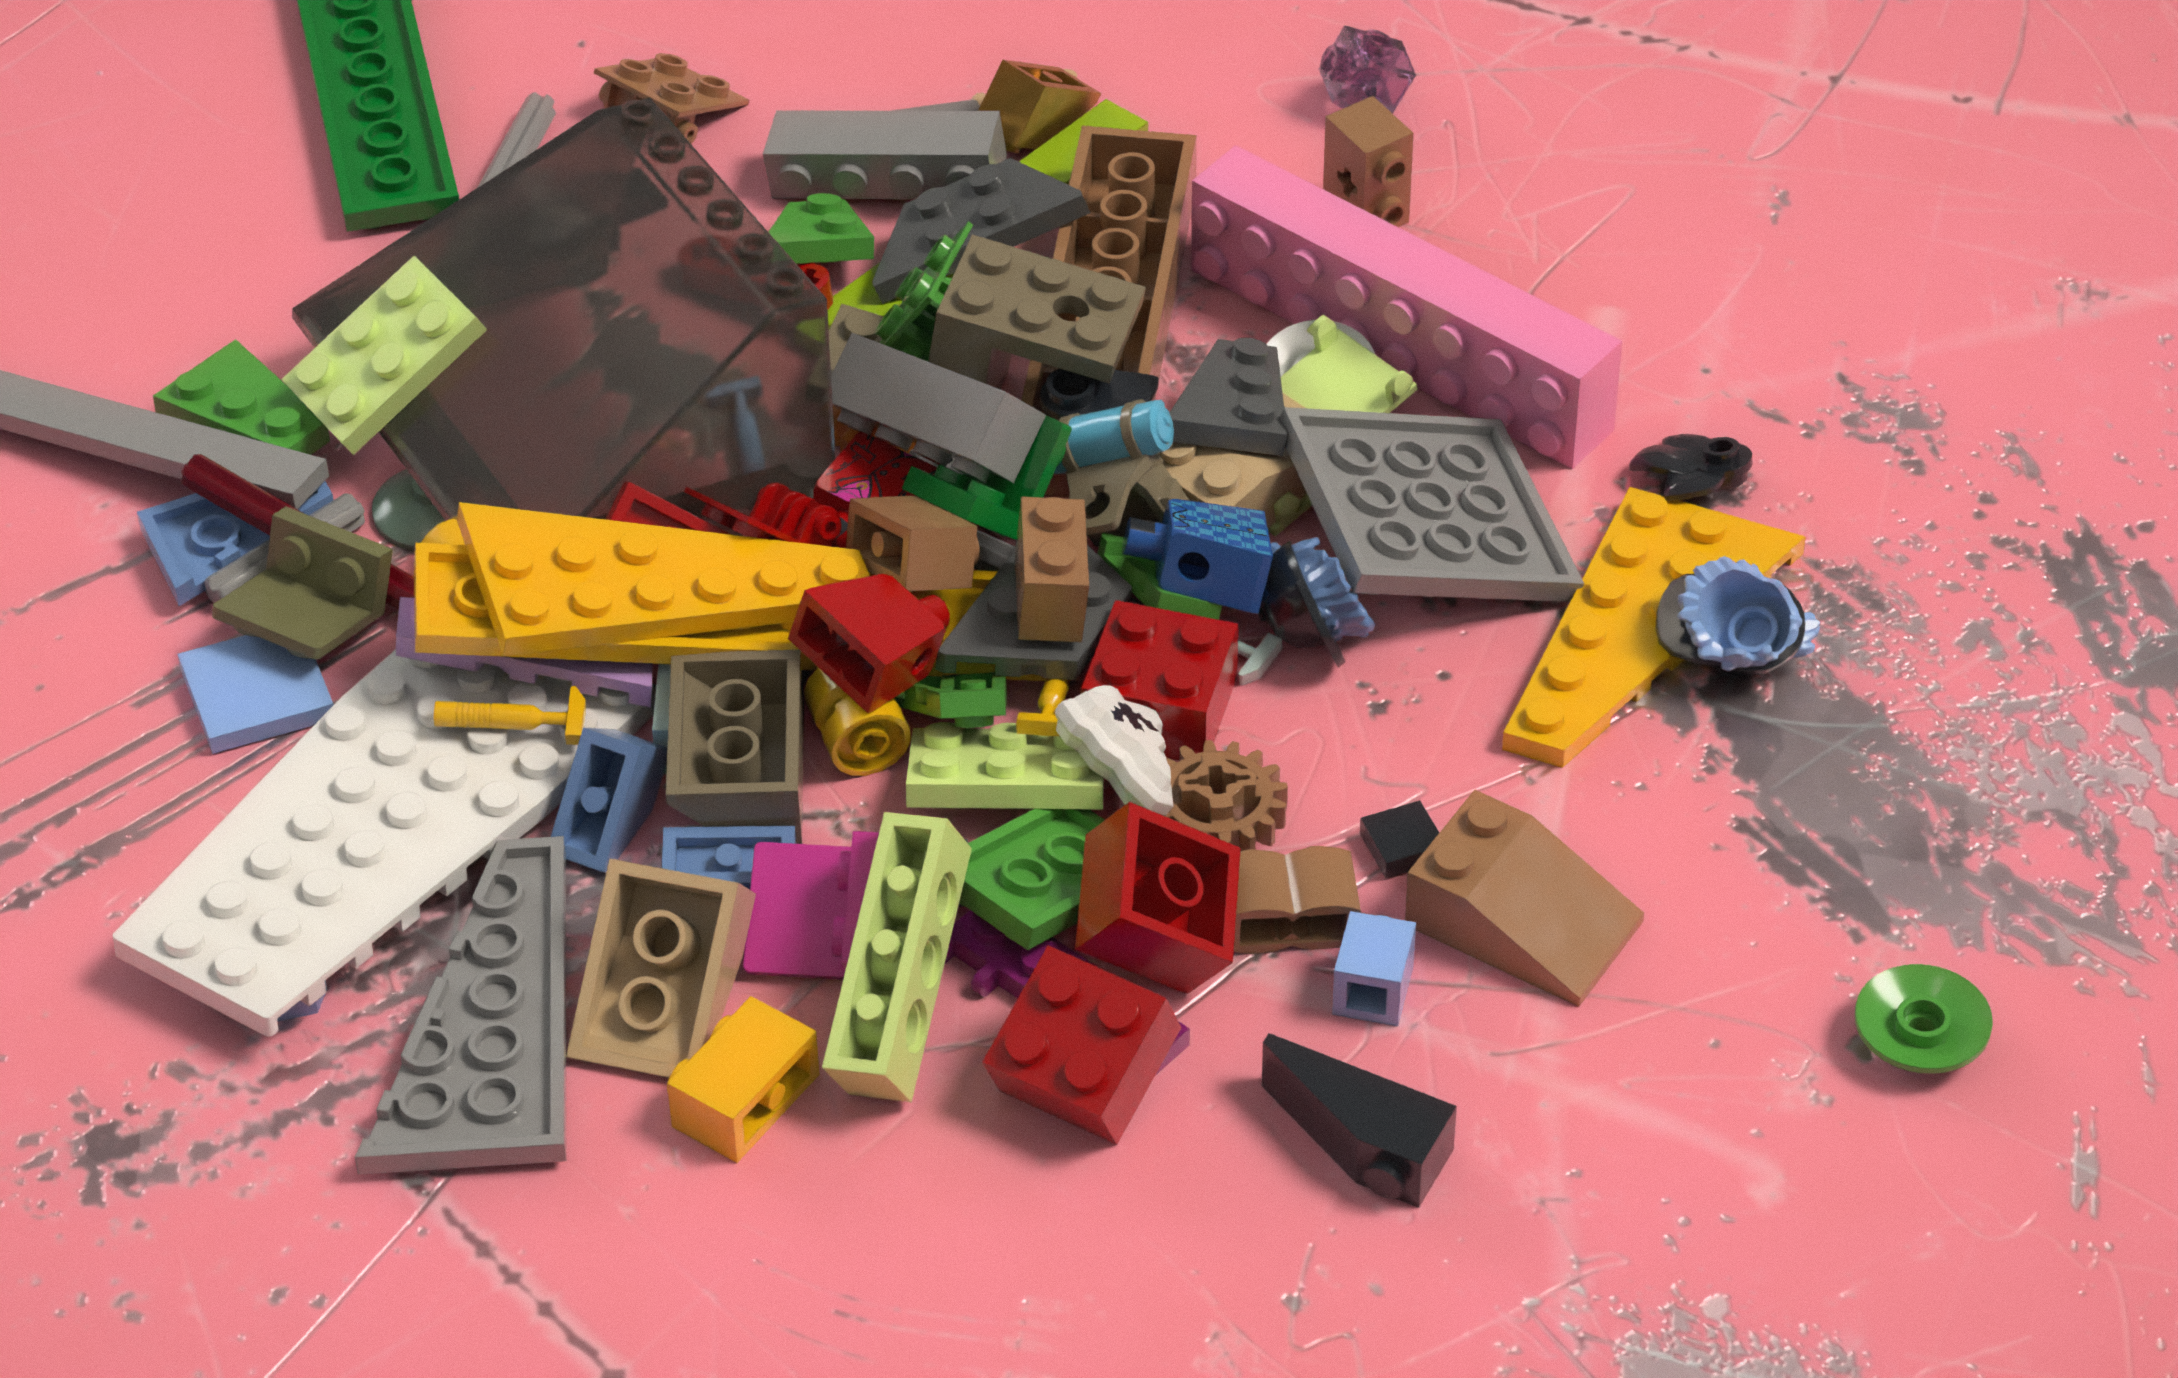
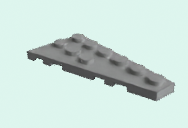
(490, 1042)

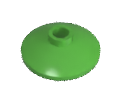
(1923, 1018)

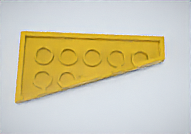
(608, 581)
(1608, 634)

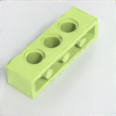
(897, 957)

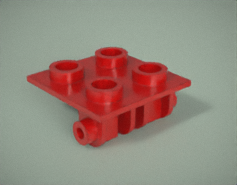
(778, 516)

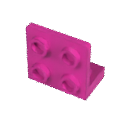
(806, 906)

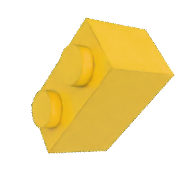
(742, 1078)

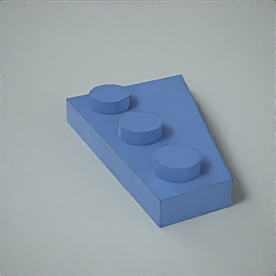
(199, 538)

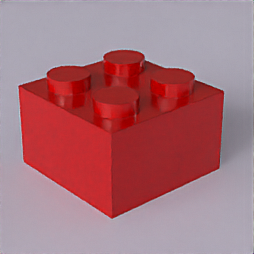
(1169, 664)
(1158, 898)
(1082, 1044)

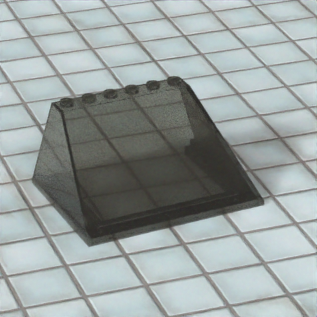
(625, 339)

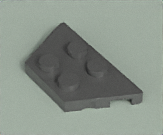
(1001, 201)
(991, 628)

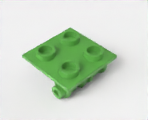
(921, 292)

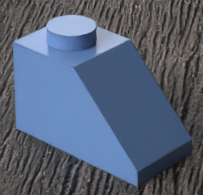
(608, 795)

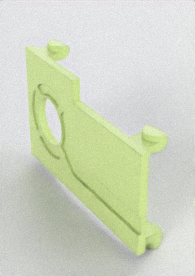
(1338, 377)

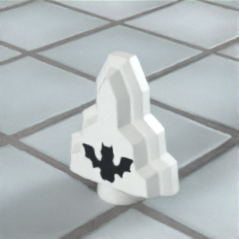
(1119, 744)

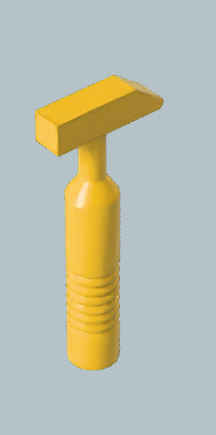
(513, 716)
(1044, 723)

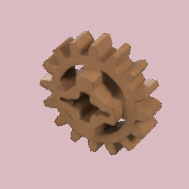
(1228, 795)

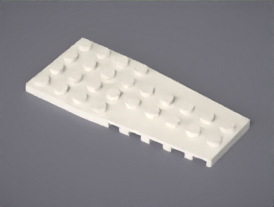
(356, 835)

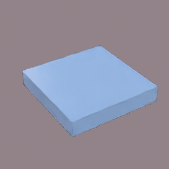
(252, 691)

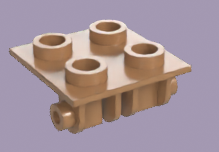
(671, 86)

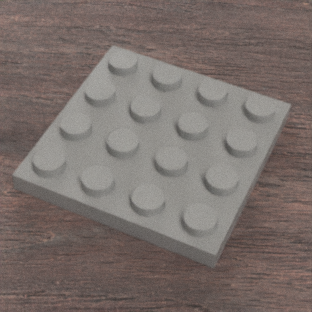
(1428, 506)

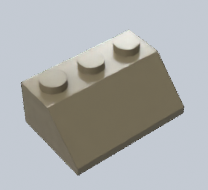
(737, 738)

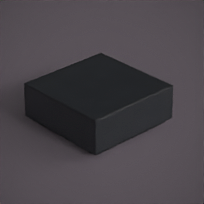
(1398, 836)

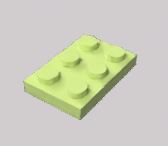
(384, 354)
(997, 770)

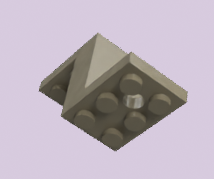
(1009, 305)

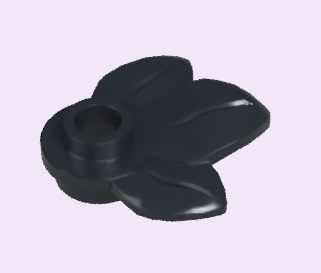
(1074, 393)
(1695, 464)

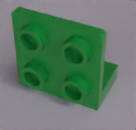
(997, 500)

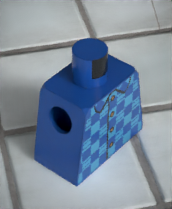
(1206, 552)

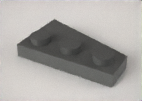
(1234, 400)

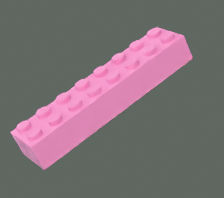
(1417, 305)

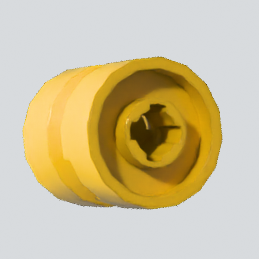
(856, 739)

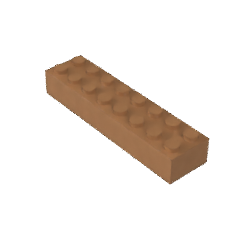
(1135, 232)

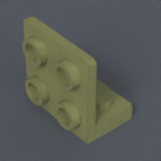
(315, 587)

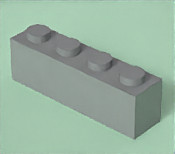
(877, 151)
(934, 409)

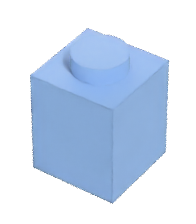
(1374, 968)

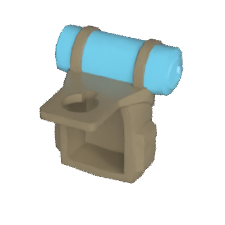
(1118, 466)

